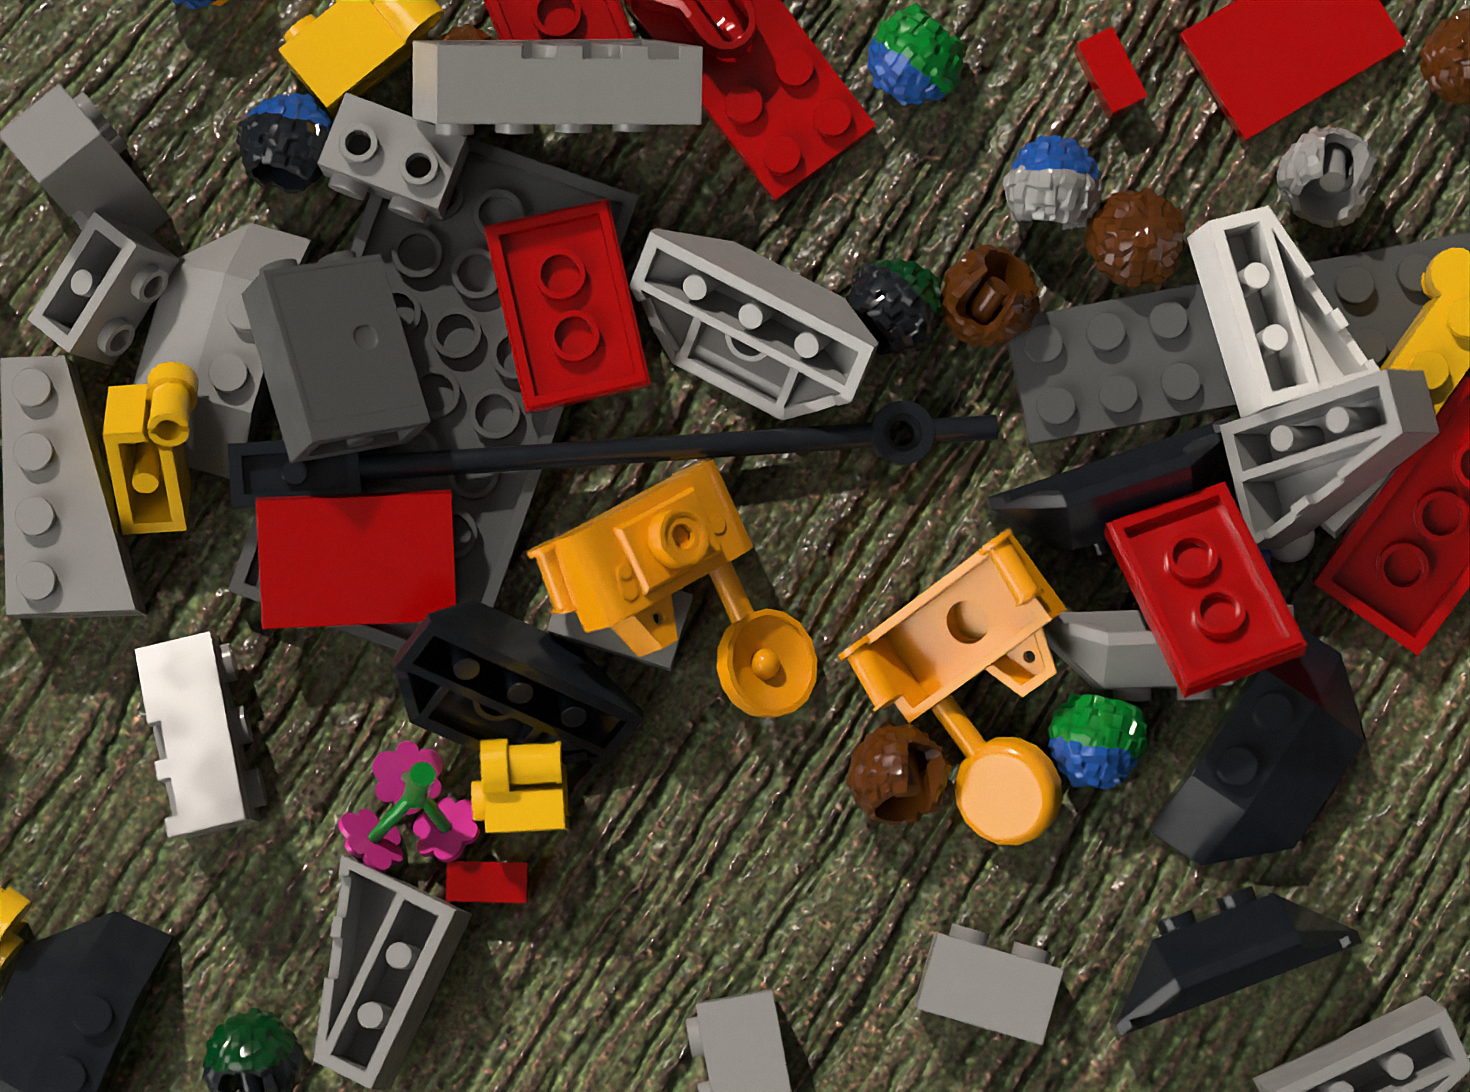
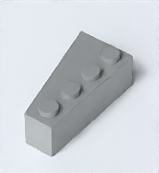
(556, 84)
(57, 501)

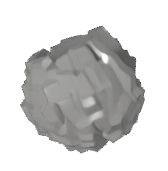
(1328, 176)

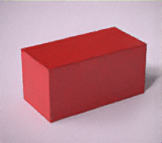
(1110, 73)
(487, 882)

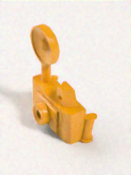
(652, 545)
(965, 624)

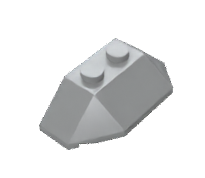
(751, 324)
(208, 329)
(1116, 654)

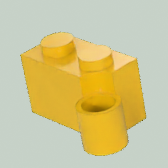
(355, 45)

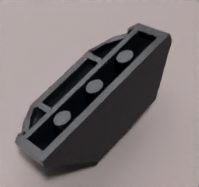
(1075, 505)
(496, 677)
(1266, 762)
(1222, 954)
(77, 1004)

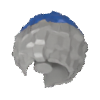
(1053, 183)

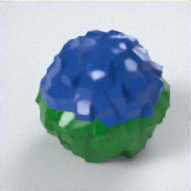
(915, 57)
(1097, 740)

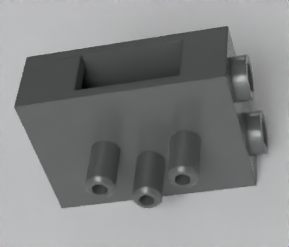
(334, 356)

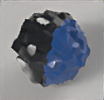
(284, 142)

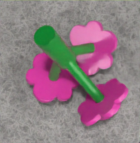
(411, 783)

